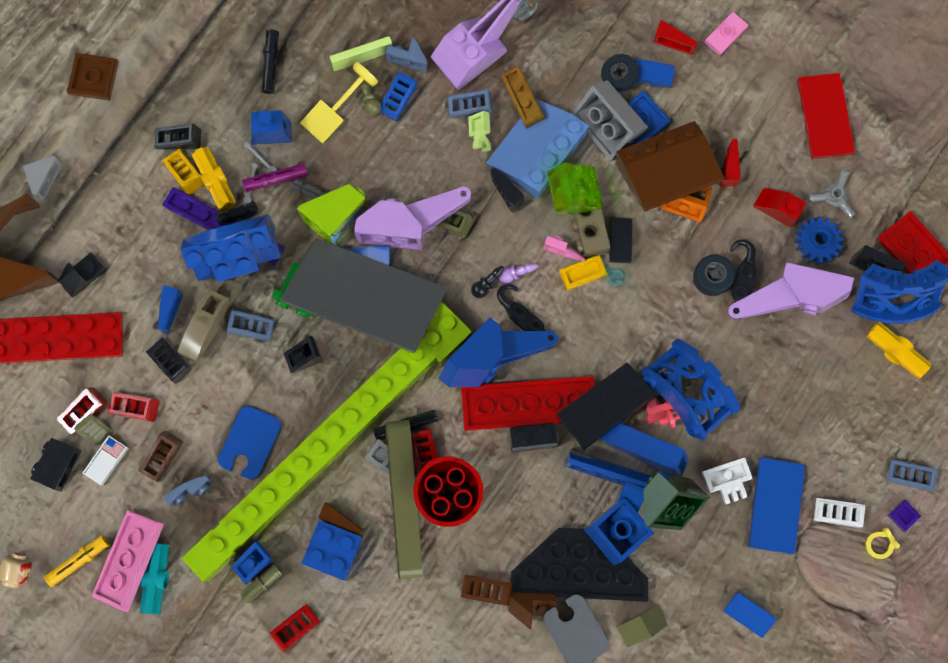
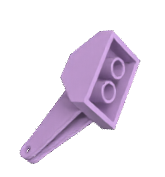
(404, 225)

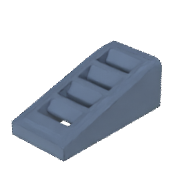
(478, 96)
(251, 318)
(932, 473)

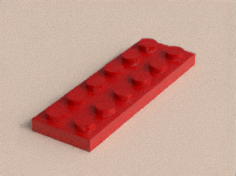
(61, 337)
(520, 402)

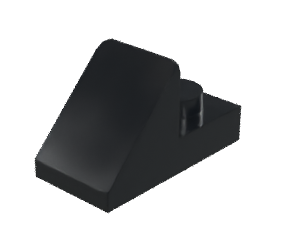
(79, 276)

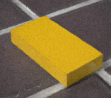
(583, 272)

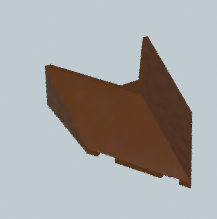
(15, 276)

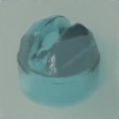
(615, 273)

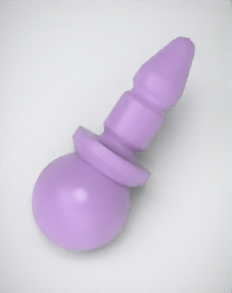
(513, 272)

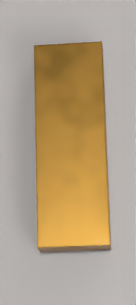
(522, 97)

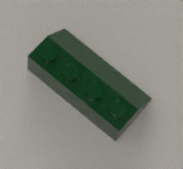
(671, 501)

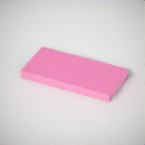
(127, 560)

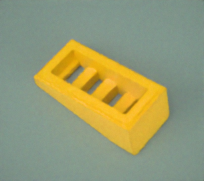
(189, 183)

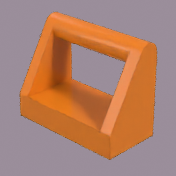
(690, 206)

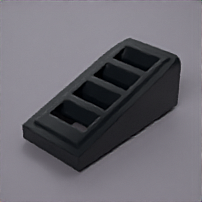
(190, 140)
(509, 193)
(178, 374)

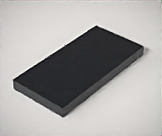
(605, 405)

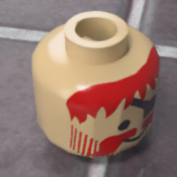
(15, 570)

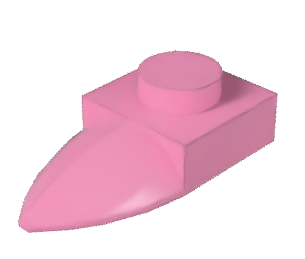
(557, 245)

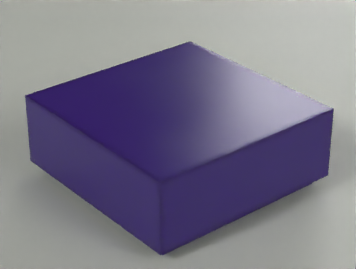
(904, 515)

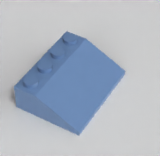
(533, 151)

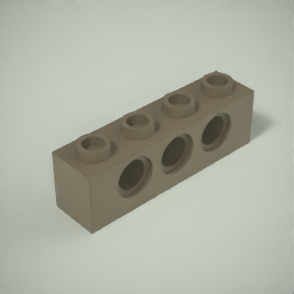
(593, 245)

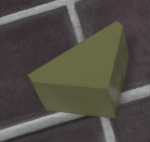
(642, 626)

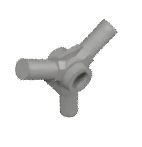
(835, 195)

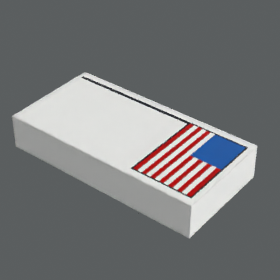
(105, 460)

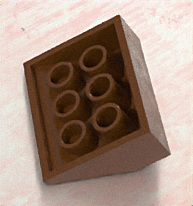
(669, 166)

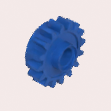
(826, 232)

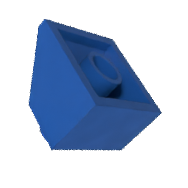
(619, 531)

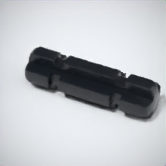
(236, 213)

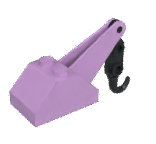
(800, 287)

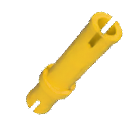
(57, 575)

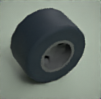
(720, 271)

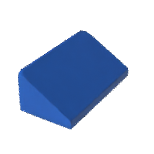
(749, 614)

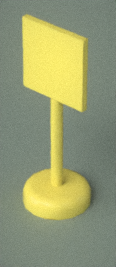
(322, 119)

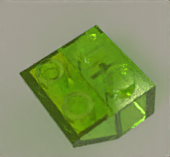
(574, 189)

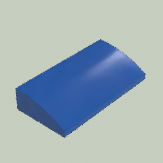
(605, 470)

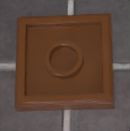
(92, 76)

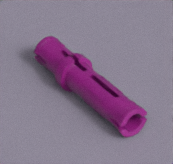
(265, 180)

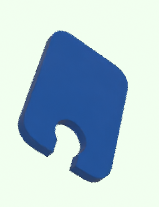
(253, 437)

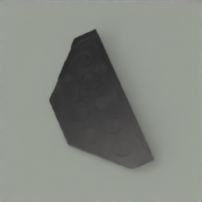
(574, 564)

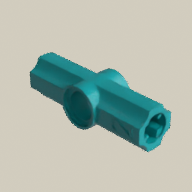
(155, 580)

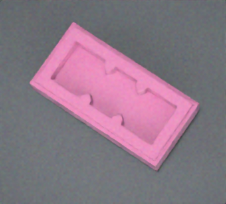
(726, 33)

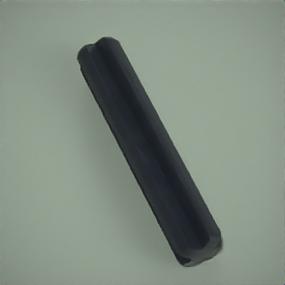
(415, 422)

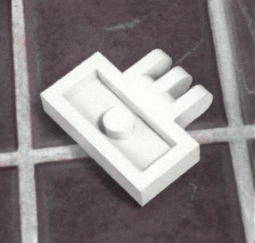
(728, 479)

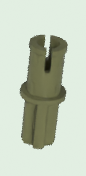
(261, 584)

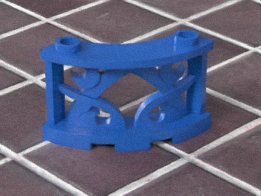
(924, 283)
(722, 397)

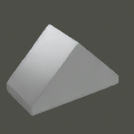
(42, 175)

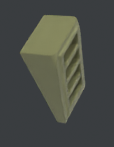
(460, 226)
(93, 429)

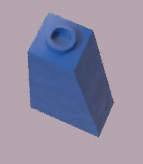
(647, 449)

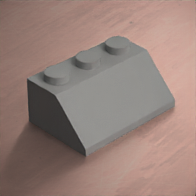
(610, 119)

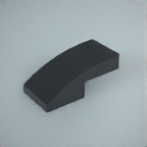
(620, 240)

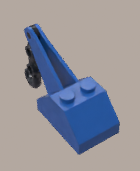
(493, 348)

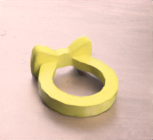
(885, 533)

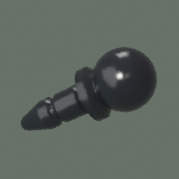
(480, 288)

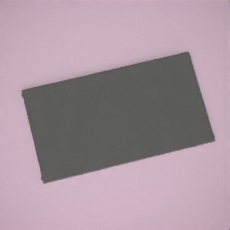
(364, 295)

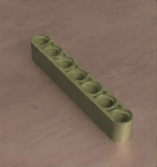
(403, 504)

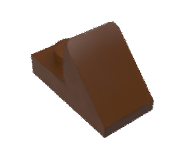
(527, 605)

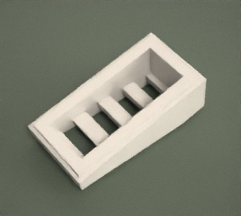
(858, 517)

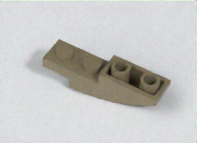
(207, 317)

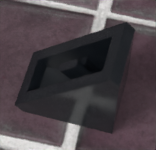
(303, 355)

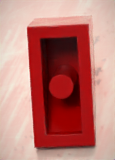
(780, 205)

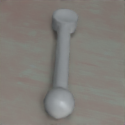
(248, 145)
(255, 166)

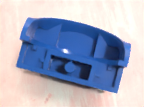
(231, 249)

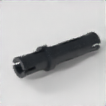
(270, 54)

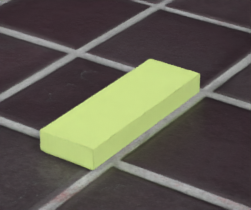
(360, 54)

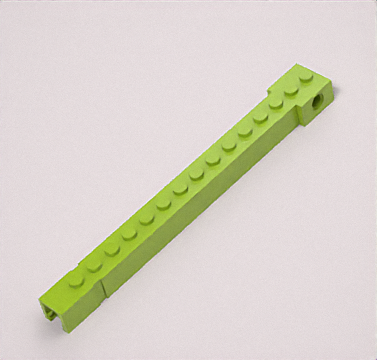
(325, 445)

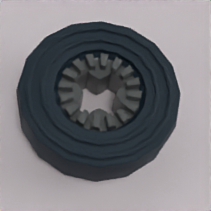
(627, 65)

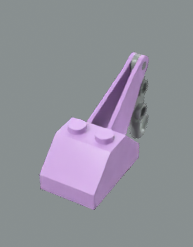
(474, 45)

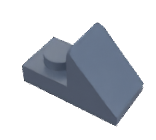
(412, 58)

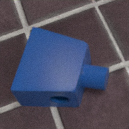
(270, 127)

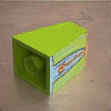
(334, 213)

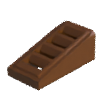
(176, 445)
(334, 517)
(472, 587)

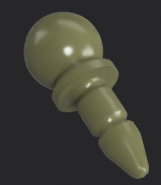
(372, 105)

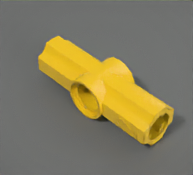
(214, 178)
(898, 350)

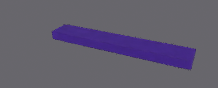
(198, 212)

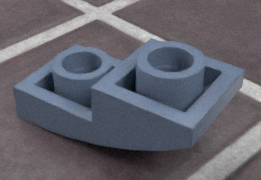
(195, 487)

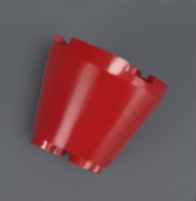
(450, 474)

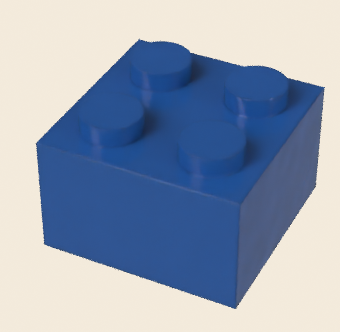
(332, 550)

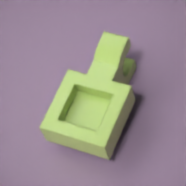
(478, 128)

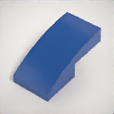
(655, 73)

